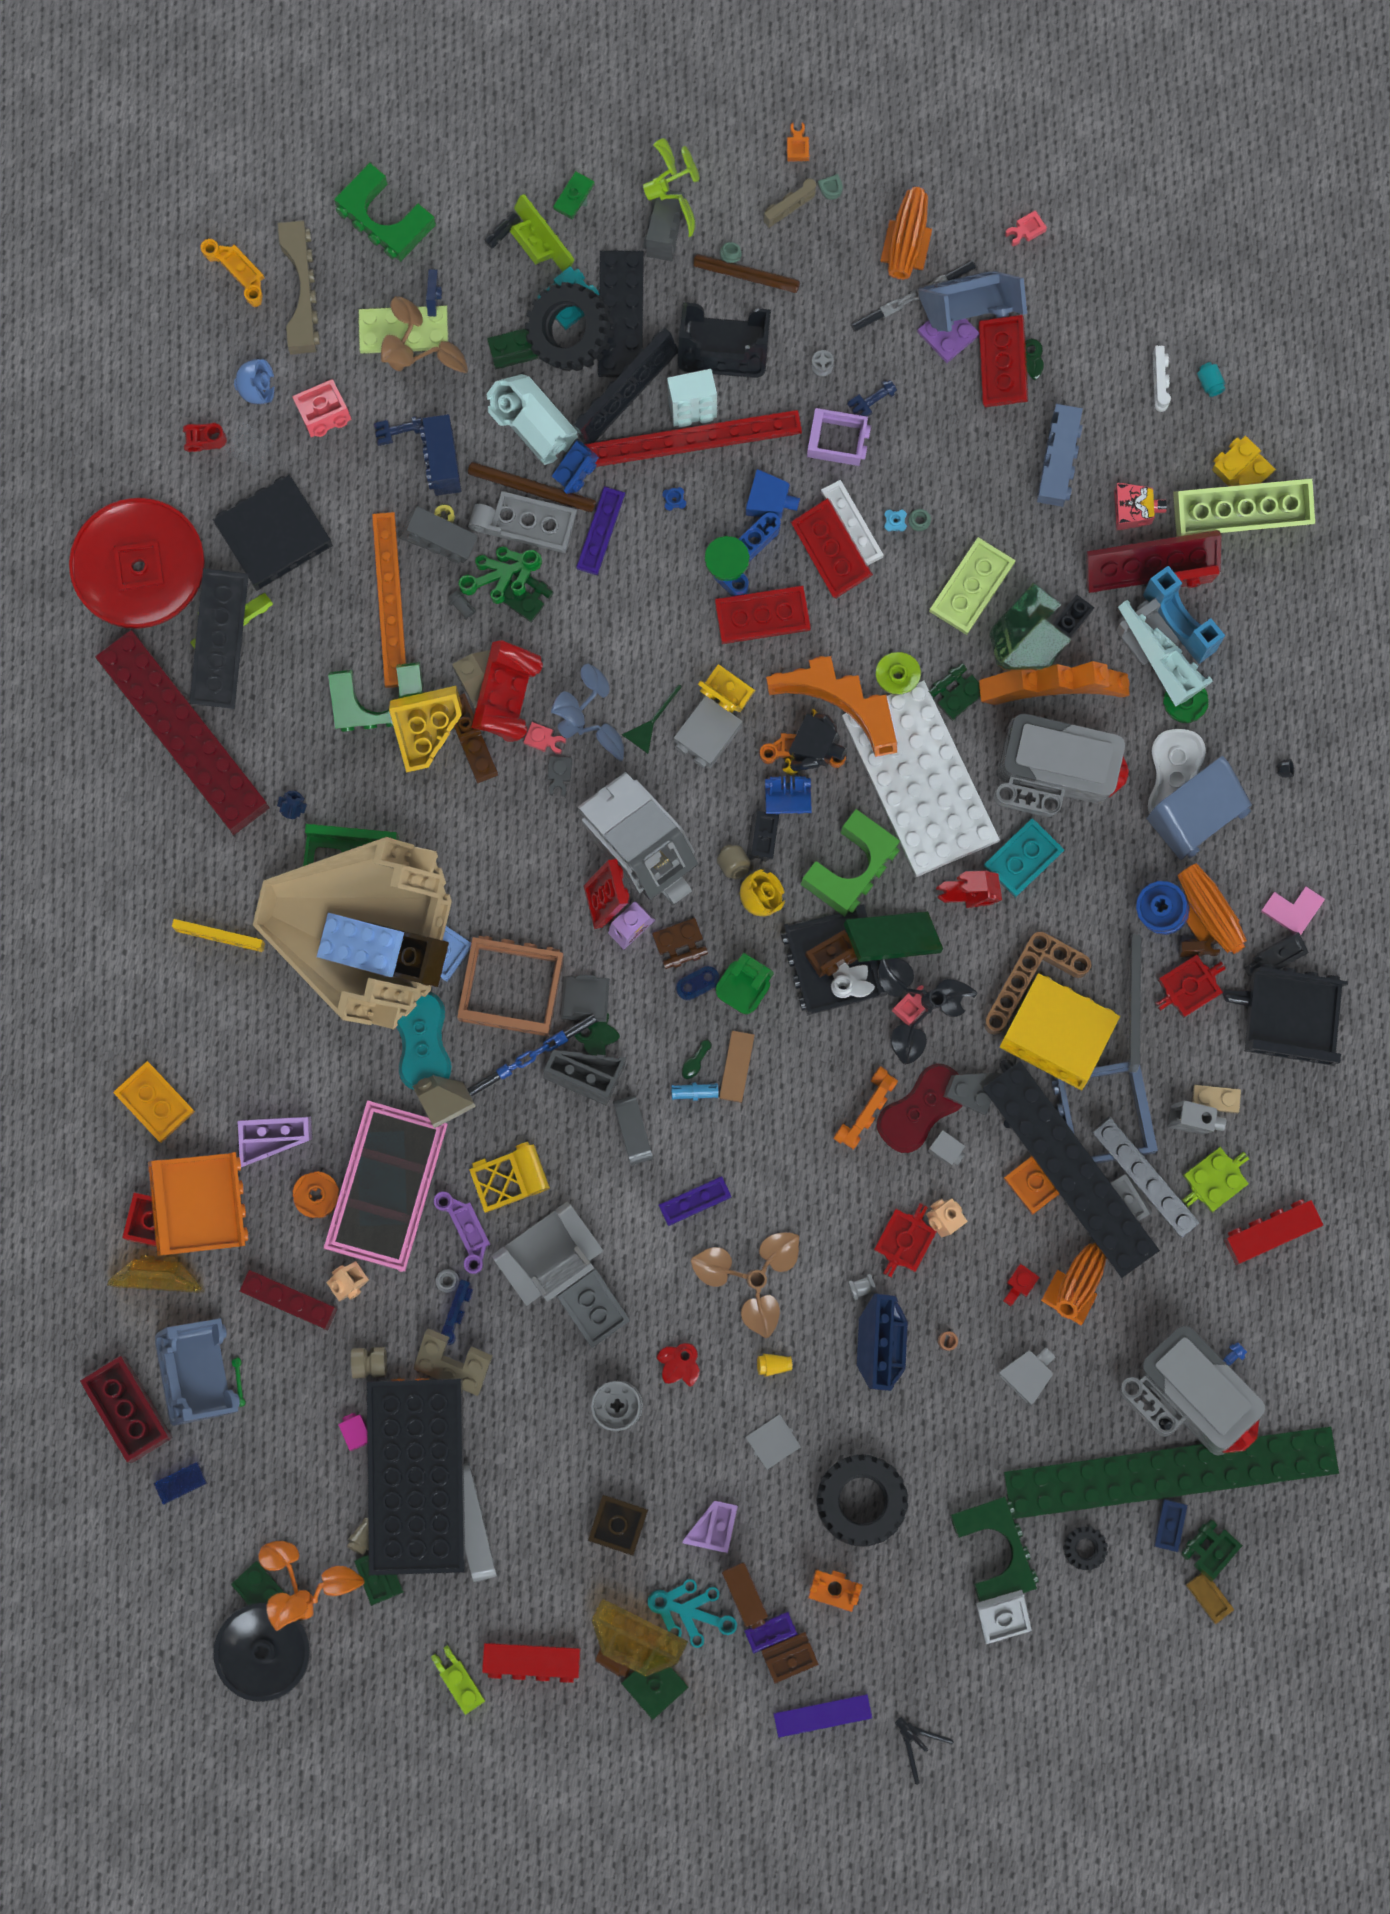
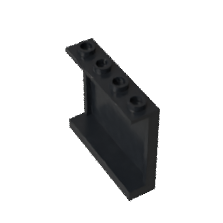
(272, 532)
(814, 989)
(1294, 1015)

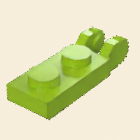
(459, 1682)

